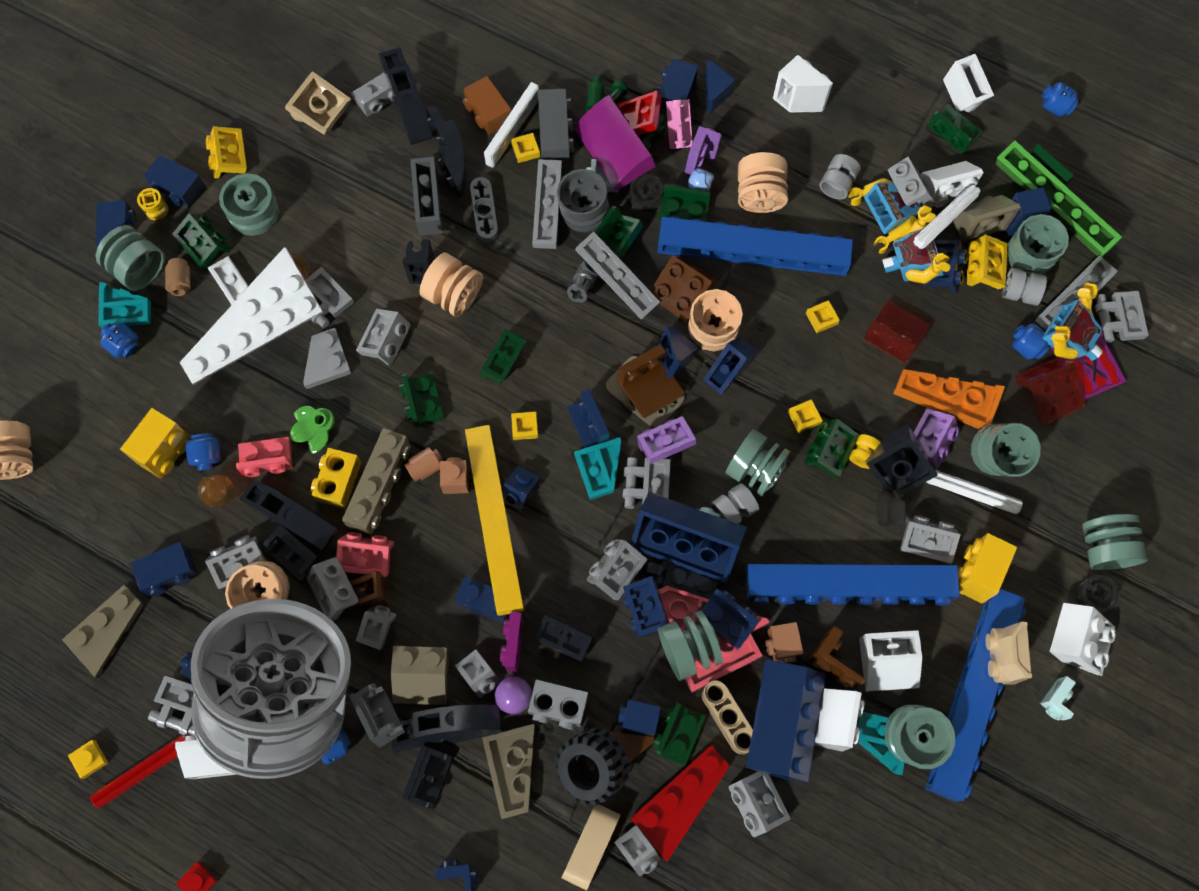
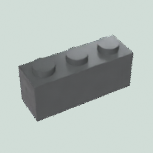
(555, 125)
(426, 196)

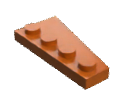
(967, 401)

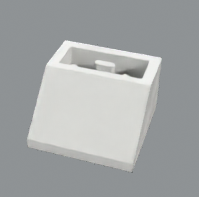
(802, 87)
(950, 181)
(1083, 638)
(891, 660)
(839, 719)
(195, 761)

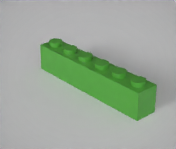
(1064, 203)

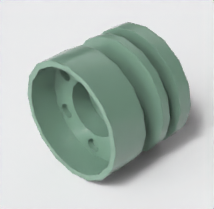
(1037, 244)
(130, 257)
(1018, 449)
(757, 462)
(1114, 542)
(692, 644)

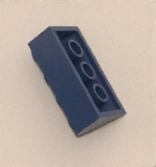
(687, 537)
(786, 721)

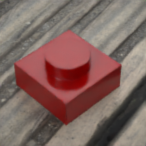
(197, 879)

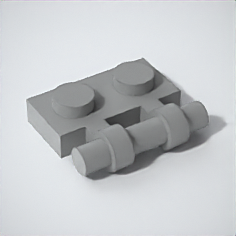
(330, 294)
(1128, 314)
(655, 480)
(173, 695)

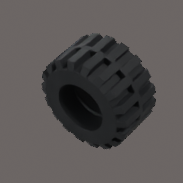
(579, 778)

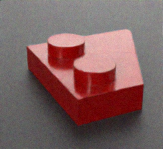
(642, 112)

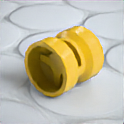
(152, 204)
(865, 447)

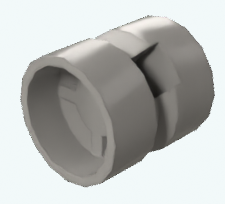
(840, 176)
(1029, 288)
(736, 505)

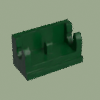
(502, 357)

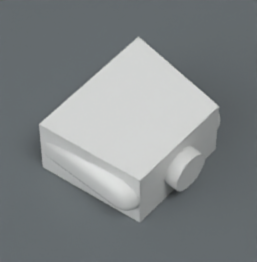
(967, 84)

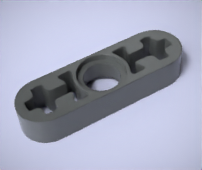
(480, 218)

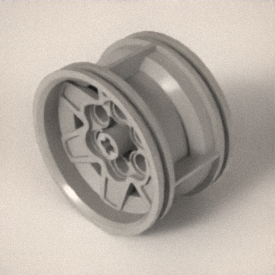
(283, 639)

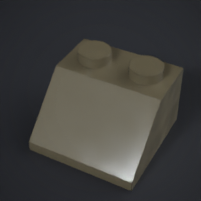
(985, 217)
(420, 675)

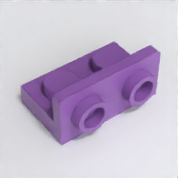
(703, 147)
(936, 433)
(666, 439)

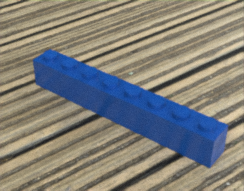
(755, 246)
(852, 583)
(974, 700)

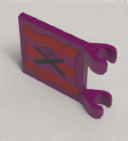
(1098, 374)

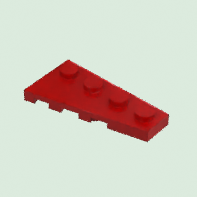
(676, 806)

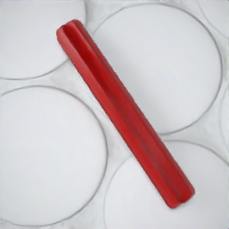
(135, 774)

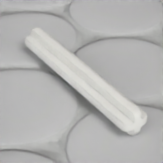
(940, 222)
(977, 492)

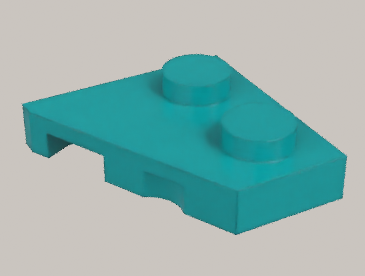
(122, 307)
(599, 467)
(873, 740)

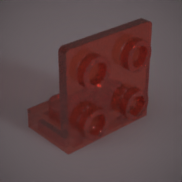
(896, 332)
(1054, 389)

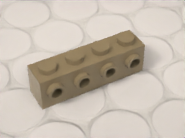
(377, 482)

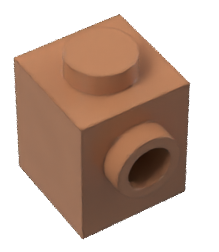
(454, 476)
(784, 643)

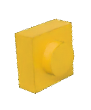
(525, 147)
(822, 316)
(805, 416)
(524, 425)
(88, 759)

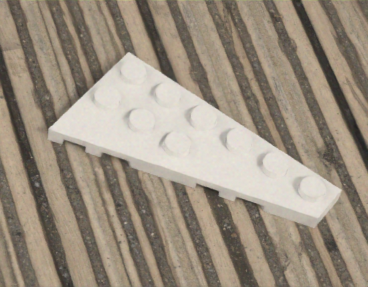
(263, 312)

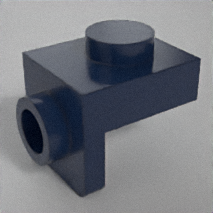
(519, 487)
(452, 869)

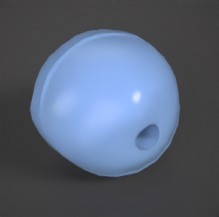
(700, 179)

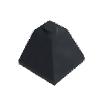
(901, 462)

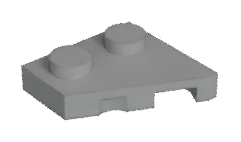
(325, 359)

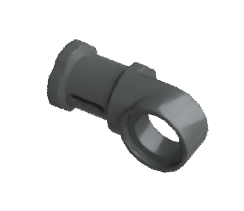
(581, 274)

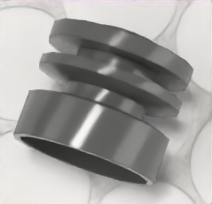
(583, 200)

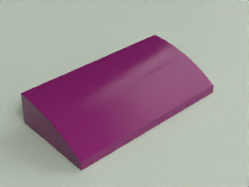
(613, 144)

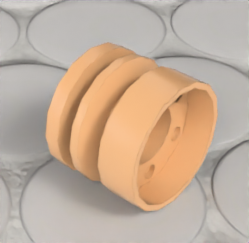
(762, 182)
(451, 284)
(719, 308)
(14, 451)
(242, 583)

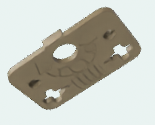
(654, 420)

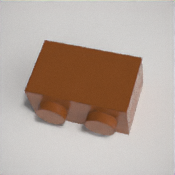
(486, 104)

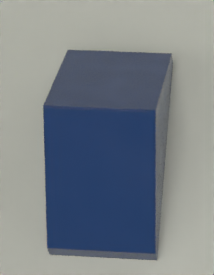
(718, 85)
(678, 351)

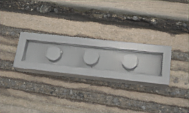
(547, 204)
(1097, 273)
(617, 275)

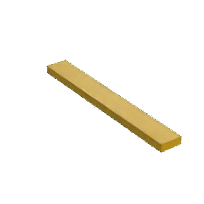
(494, 521)

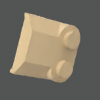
(318, 103)
(1009, 654)

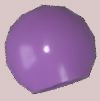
(513, 695)

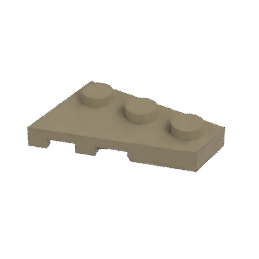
(101, 631)
(510, 768)

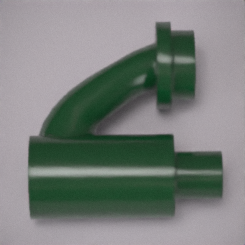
(596, 91)

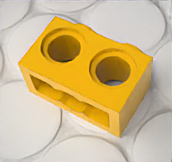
(342, 479)

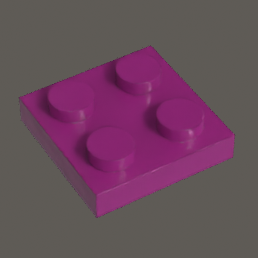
(513, 634)

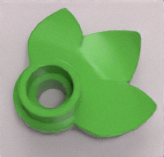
(309, 428)

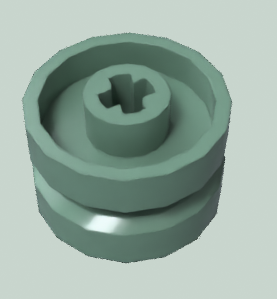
(249, 204)
(935, 738)

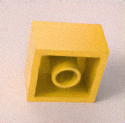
(156, 443)
(985, 567)

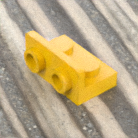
(226, 151)
(987, 262)

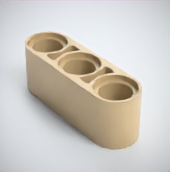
(727, 703)
(591, 846)

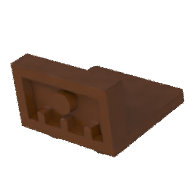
(681, 285)
(647, 382)
(825, 663)

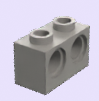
(560, 696)

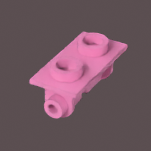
(679, 124)

